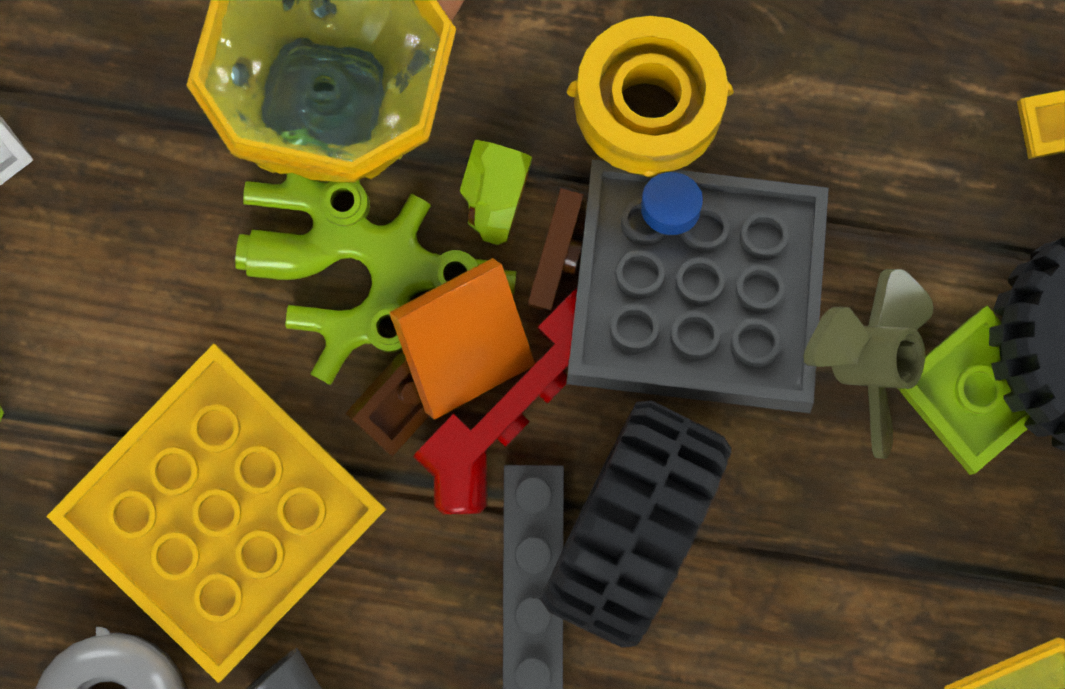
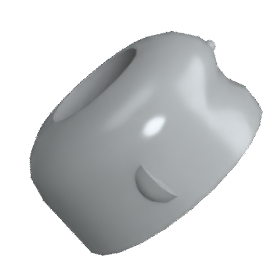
(112, 658)

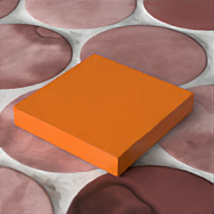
(462, 338)

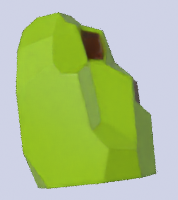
(494, 189)

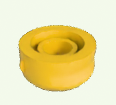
(657, 54)

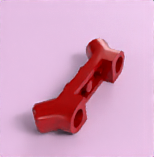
(459, 455)

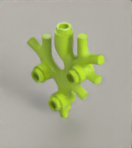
(389, 251)

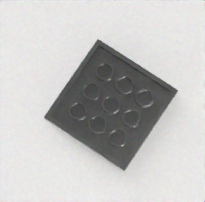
(702, 309)

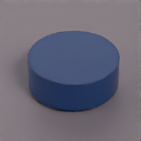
(671, 203)

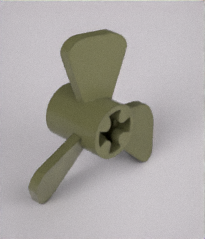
(879, 354)

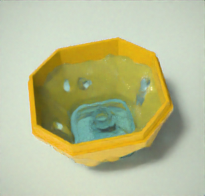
(271, 59)

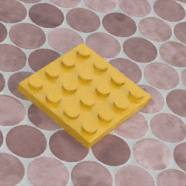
(216, 513)

